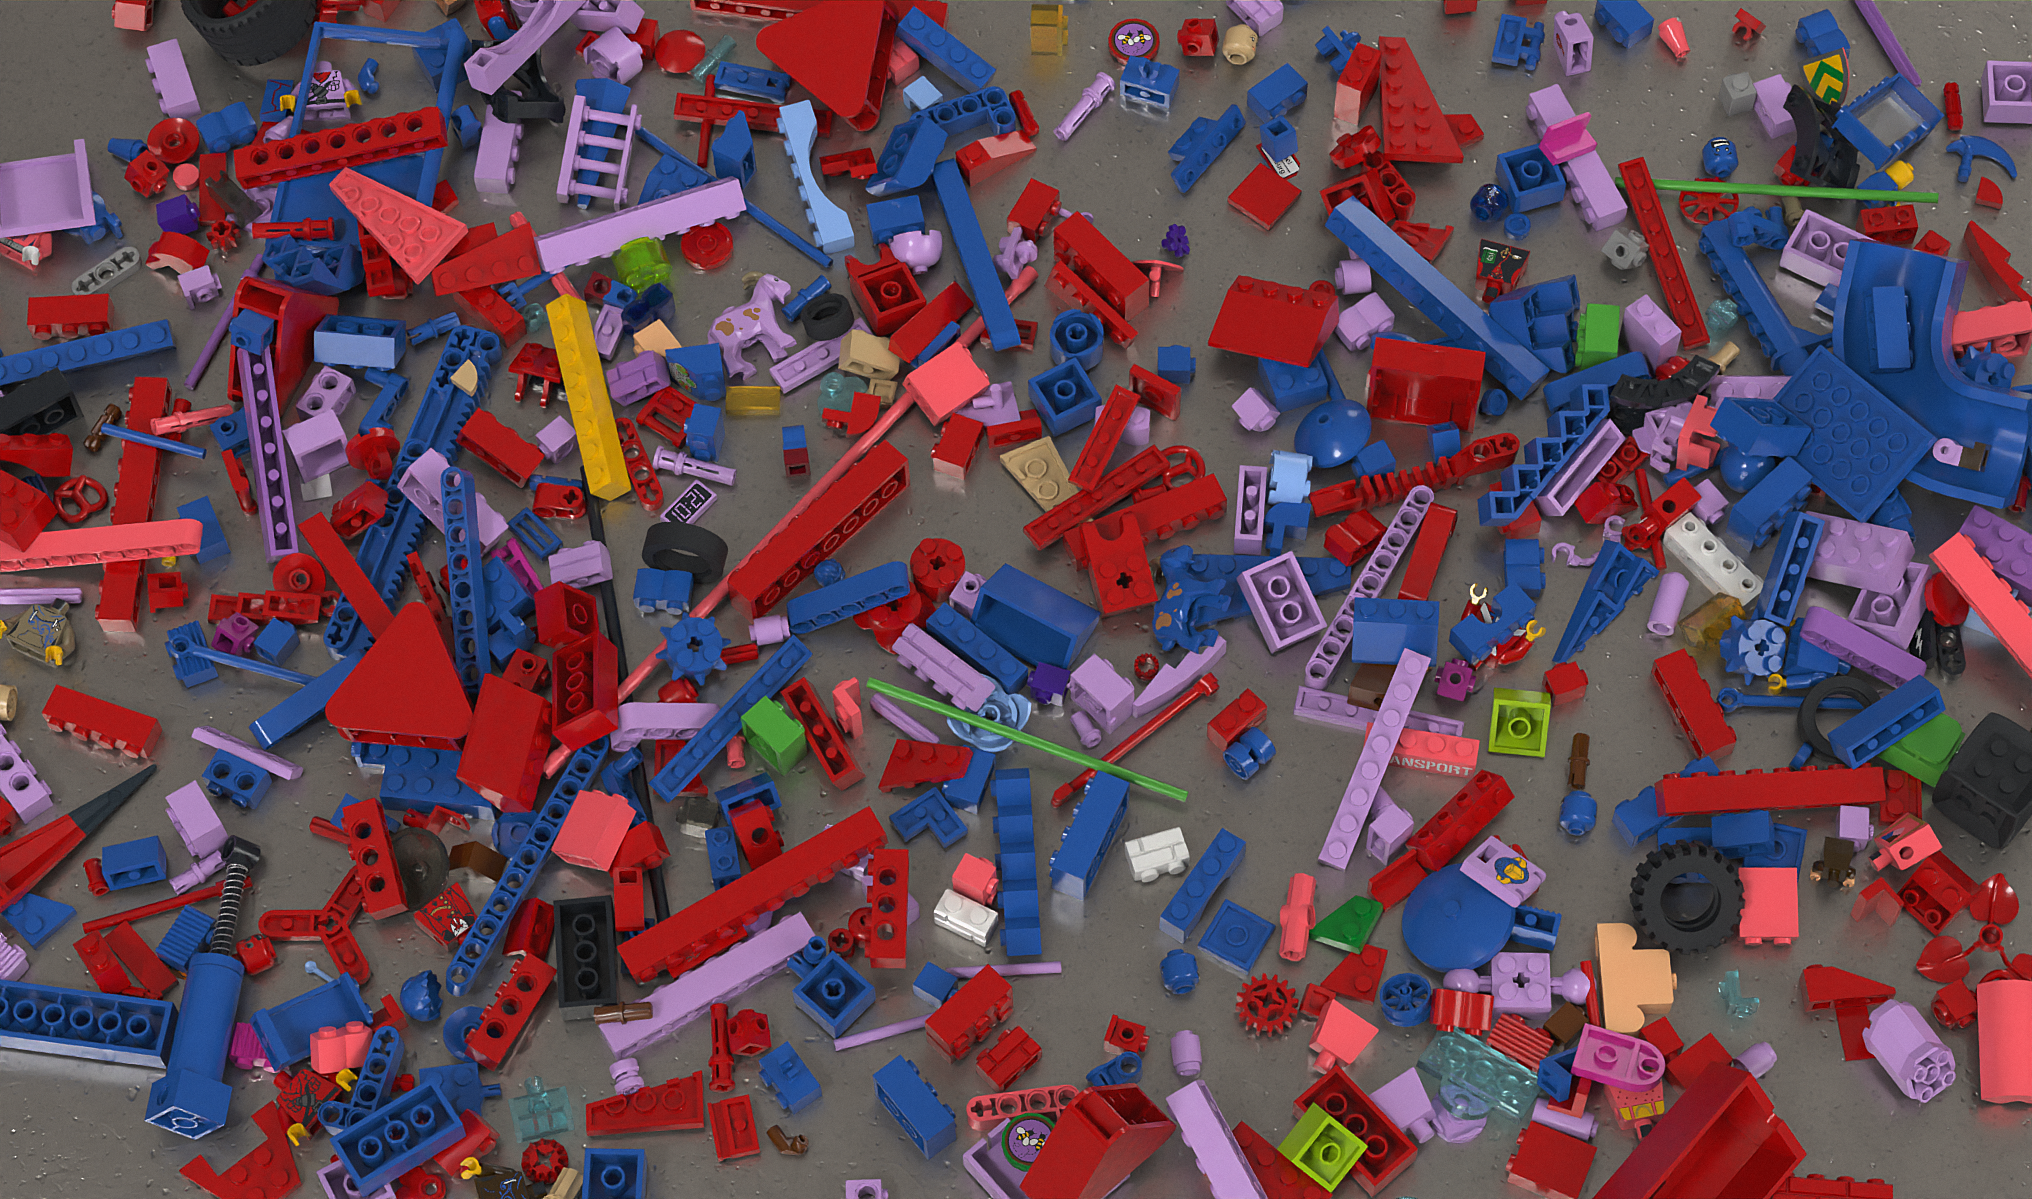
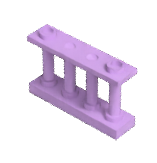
(577, 137)

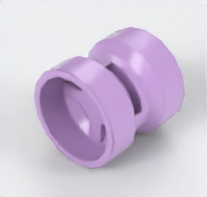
(626, 1076)

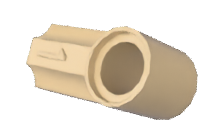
(567, 1185)

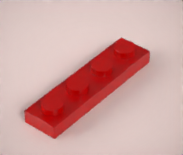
(1104, 438)

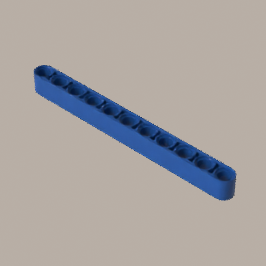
(523, 873)

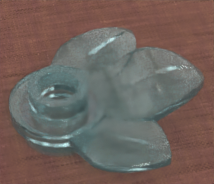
(841, 397)

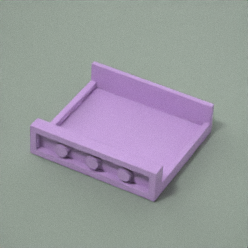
(46, 194)

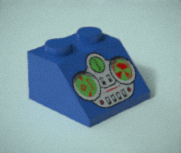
(698, 370)

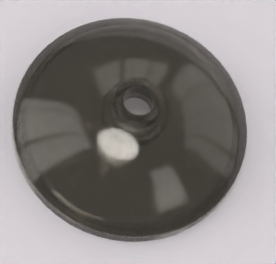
(417, 851)

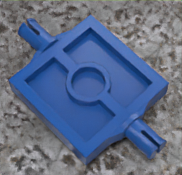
(461, 1086)

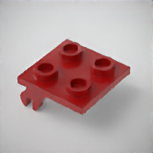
(537, 361)

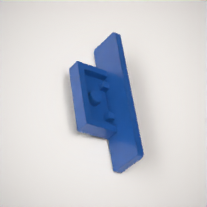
(1202, 144)

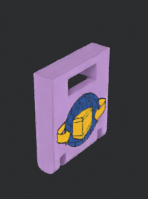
(1505, 872)

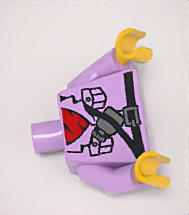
(328, 96)

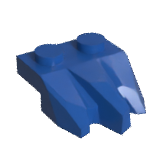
(671, 176)

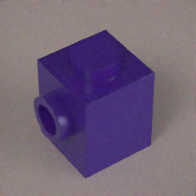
(178, 215)
(1049, 684)

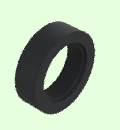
(709, 547)
(1806, 714)

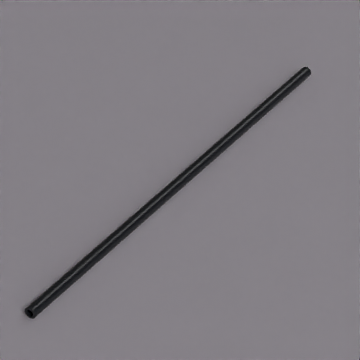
(615, 636)

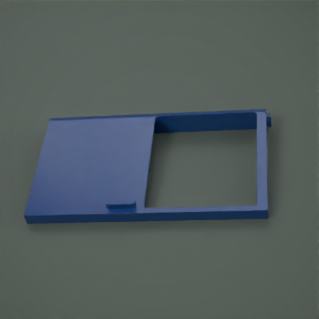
(409, 174)

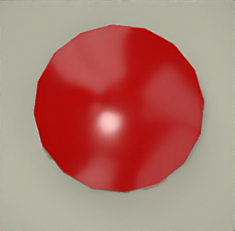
(679, 51)

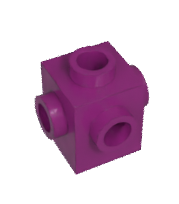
(235, 635)
(1451, 690)

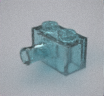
(540, 1112)

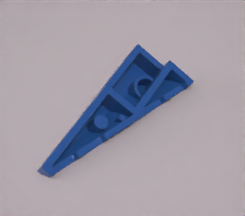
(605, 96)
(1609, 586)

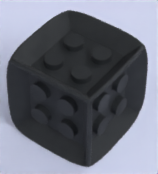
(1989, 782)

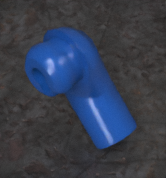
(366, 76)

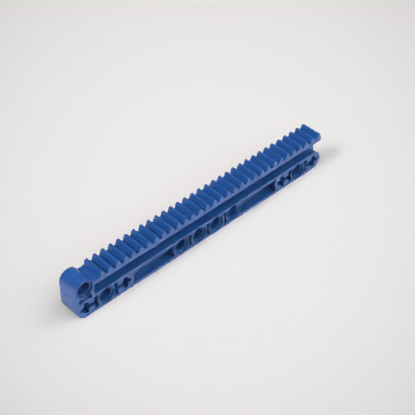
(436, 426)

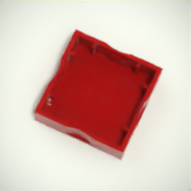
(1424, 384)

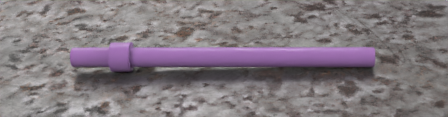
(220, 329)

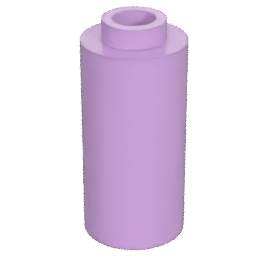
(1668, 604)
(1566, 1124)

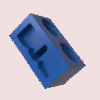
(240, 774)

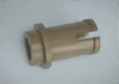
(1793, 210)

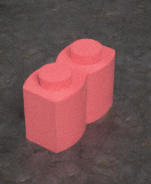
(340, 1048)

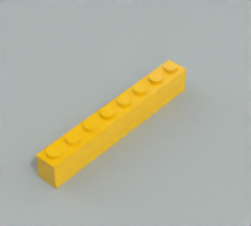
(588, 397)

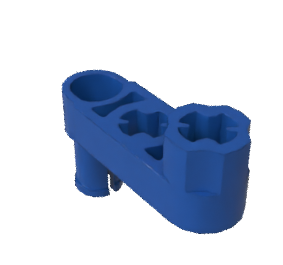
(1750, 229)
(393, 390)
(617, 782)

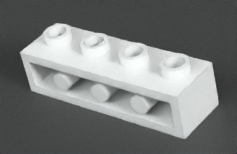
(1712, 561)

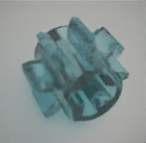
(1722, 315)

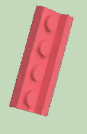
(2005, 1040)

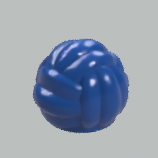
(829, 572)

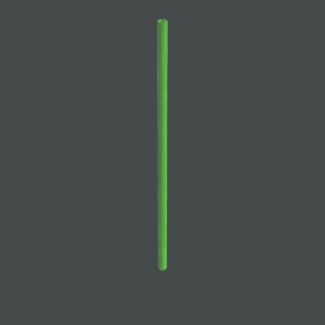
(1796, 191)
(1027, 739)

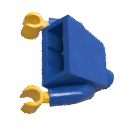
(1805, 662)

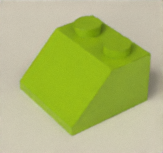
(1519, 722)
(1322, 1147)

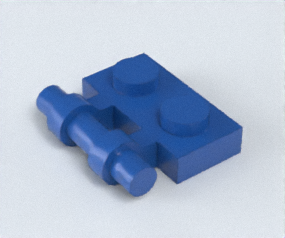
(1509, 41)

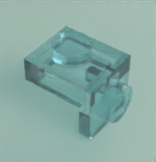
(1731, 992)

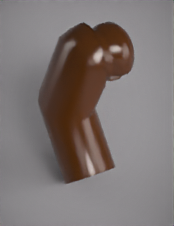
(787, 1145)

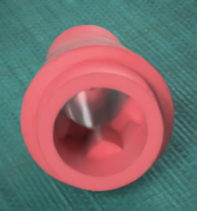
(1674, 36)

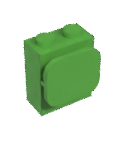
(1927, 749)

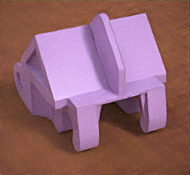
(1661, 434)

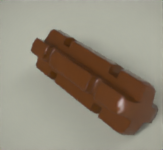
(92, 441)

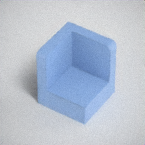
(921, 94)

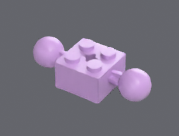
(1528, 970)

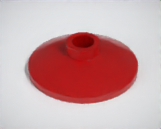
(173, 132)
(291, 566)

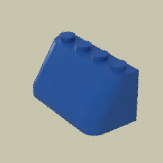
(1033, 618)

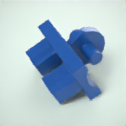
(1331, 42)

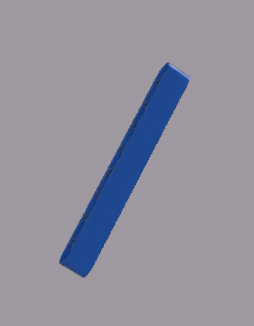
(975, 256)
(460, 578)

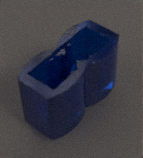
(654, 304)

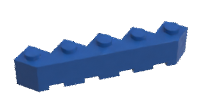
(1545, 456)
(1016, 862)

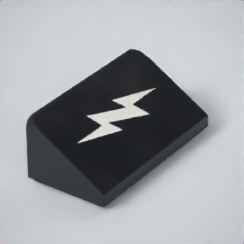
(1924, 640)

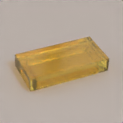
(753, 400)

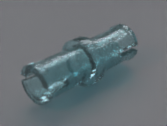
(713, 58)

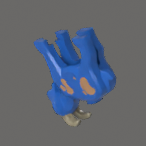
(1182, 601)

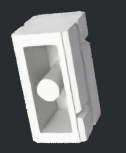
(1157, 855)
(966, 917)

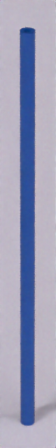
(753, 210)

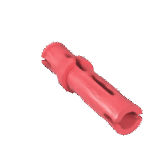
(182, 421)

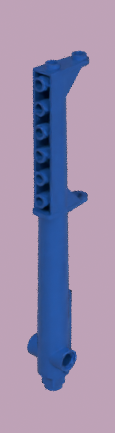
(1780, 341)

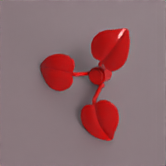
(1997, 903)

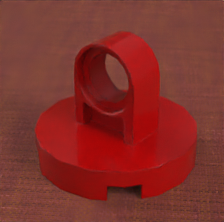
(374, 452)

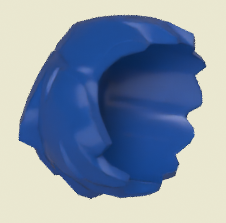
(421, 996)

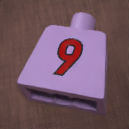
(1568, 32)

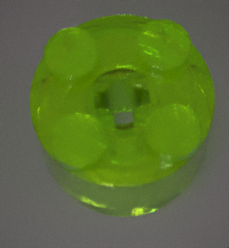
(642, 264)

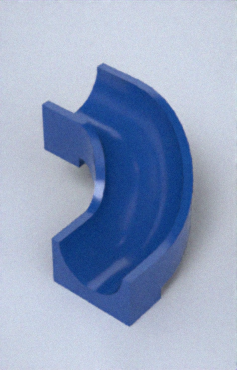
(1934, 386)

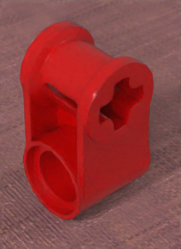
(558, 502)

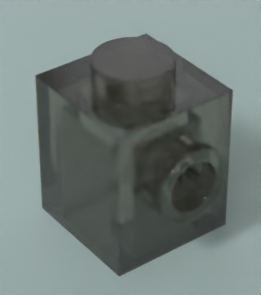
(698, 816)

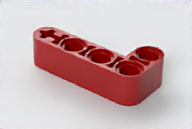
(1428, 552)

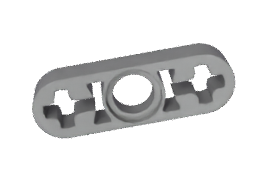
(126, 271)

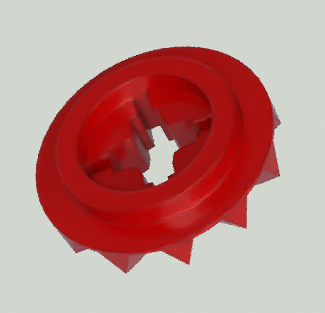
(557, 1161)

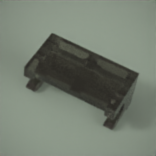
(233, 200)

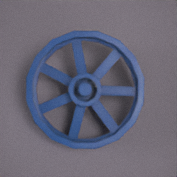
(1401, 987)

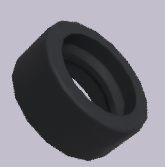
(831, 327)

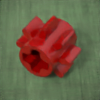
(223, 235)

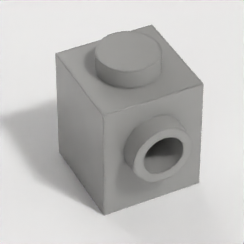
(1737, 93)

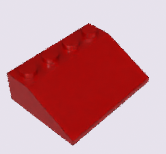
(1274, 321)
(506, 745)

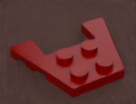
(261, 1174)

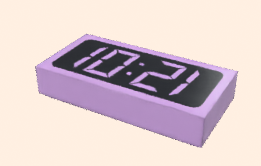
(690, 504)

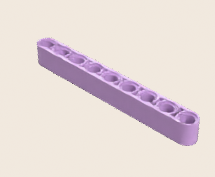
(1370, 576)

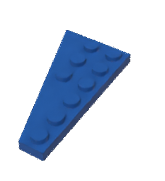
(1321, 574)

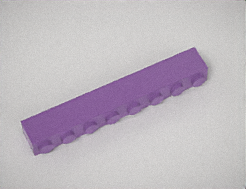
(267, 454)

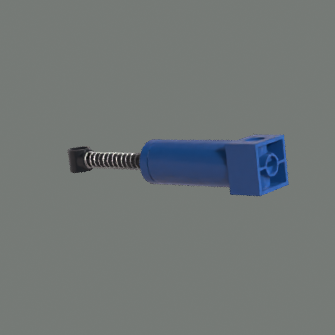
(192, 1093)

